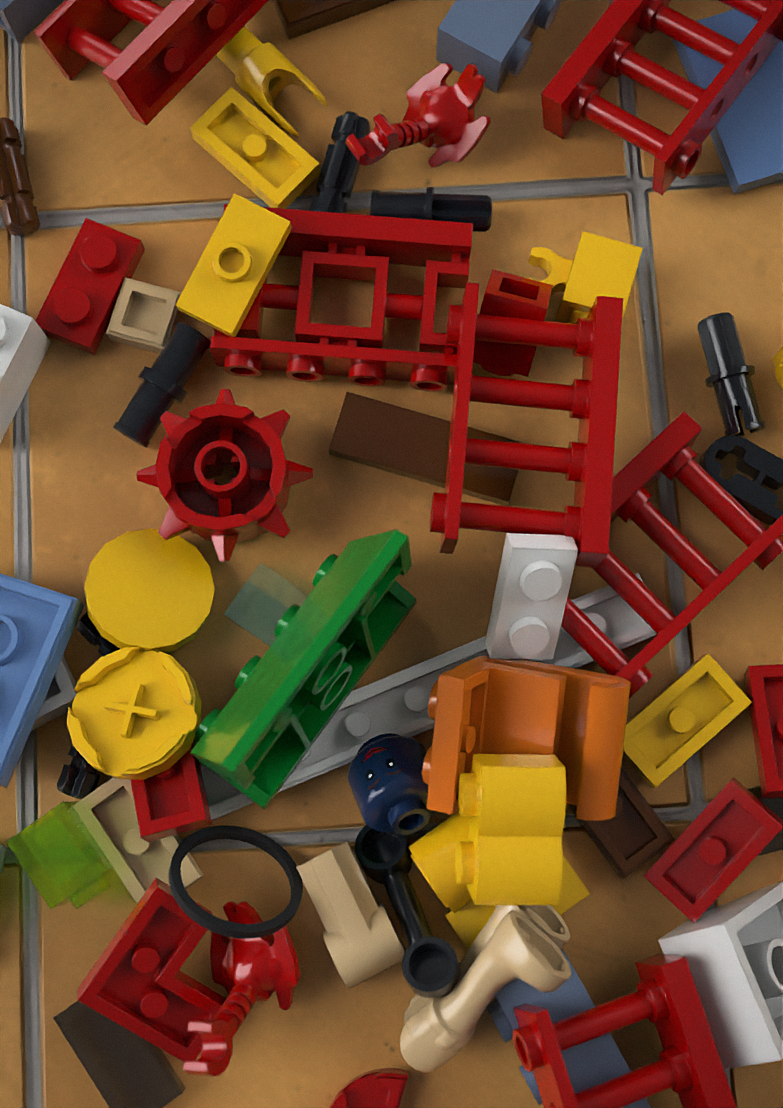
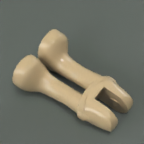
(512, 945)

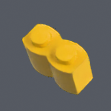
(513, 829)

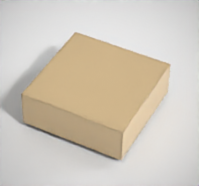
(144, 316)

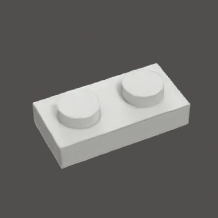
(530, 596)

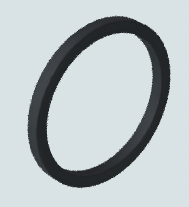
(218, 925)

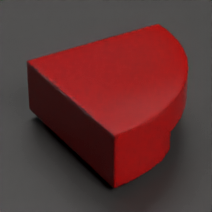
(373, 1090)

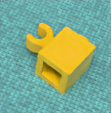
(598, 269)

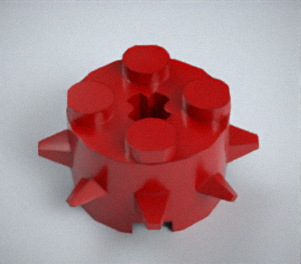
(198, 451)

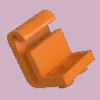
(529, 711)

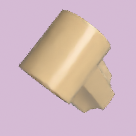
(356, 926)

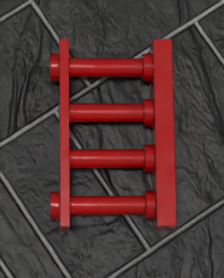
(610, 52)
(159, 59)
(589, 400)
(673, 456)
(666, 999)

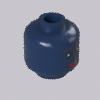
(390, 784)

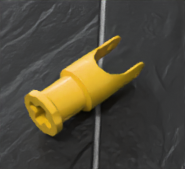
(263, 73)

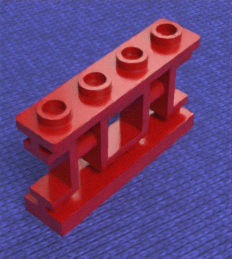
(355, 250)

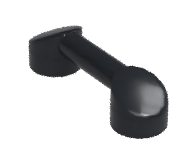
(429, 961)

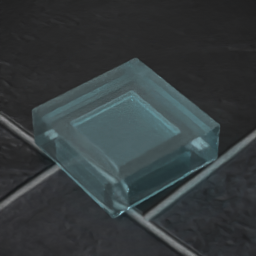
(263, 603)

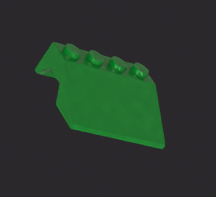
(308, 668)

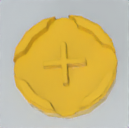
(148, 591)
(134, 713)

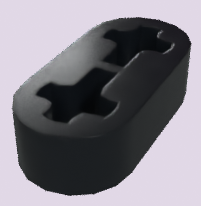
(754, 462)

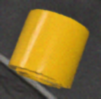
(436, 860)

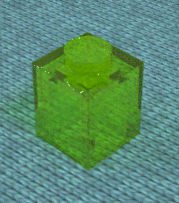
(62, 858)

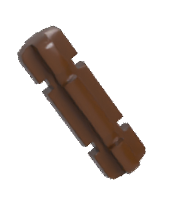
(15, 187)

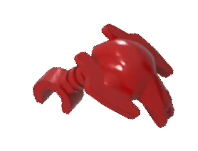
(435, 117)
(250, 974)

